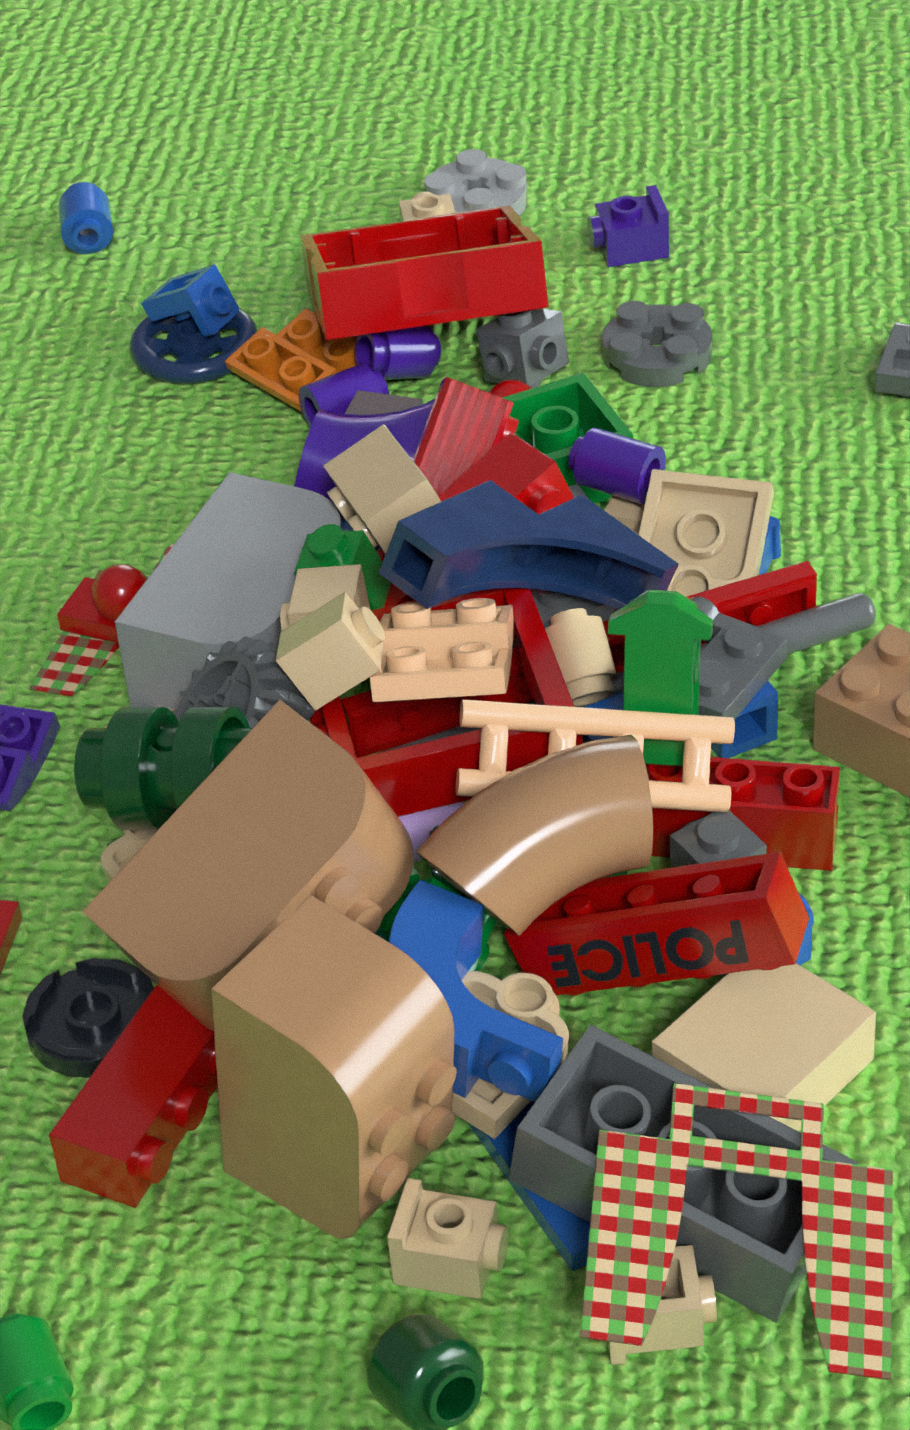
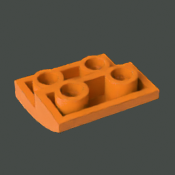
(291, 357)

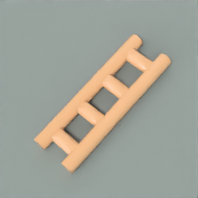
(566, 722)

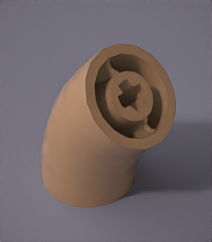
(548, 830)

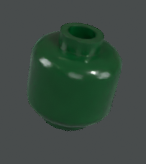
(425, 1373)

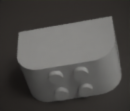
(217, 584)

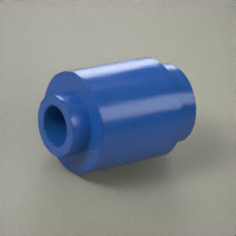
(85, 218)

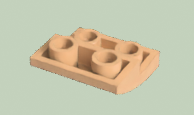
(445, 651)

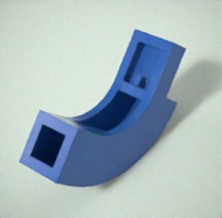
(445, 940)

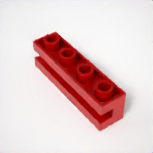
(780, 802)

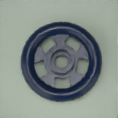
(189, 347)

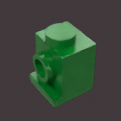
(339, 547)

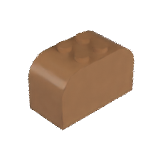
(245, 850)
(330, 1068)

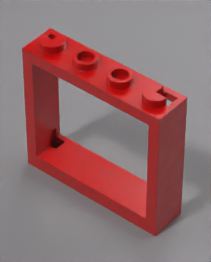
(426, 773)

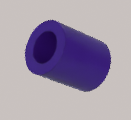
(337, 390)
(615, 464)

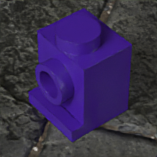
(631, 228)

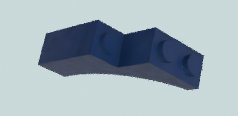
(498, 542)

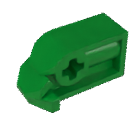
(662, 661)

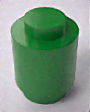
(32, 1375)

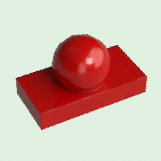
(100, 602)

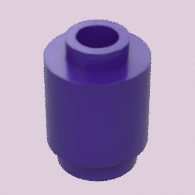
(400, 353)

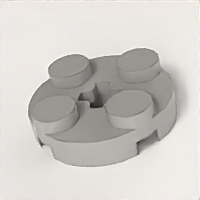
(480, 182)

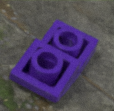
(24, 746)

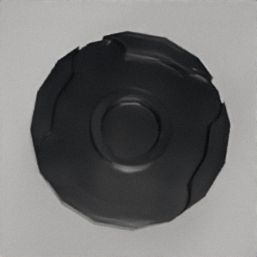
(82, 1013)

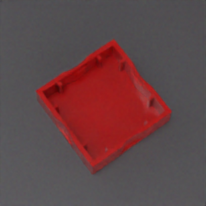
(423, 272)

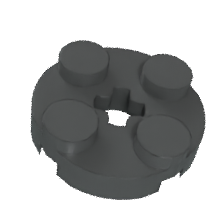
(638, 326)

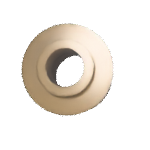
(582, 655)

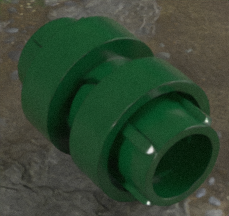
(151, 762)

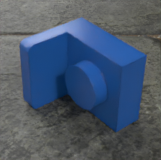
(194, 294)

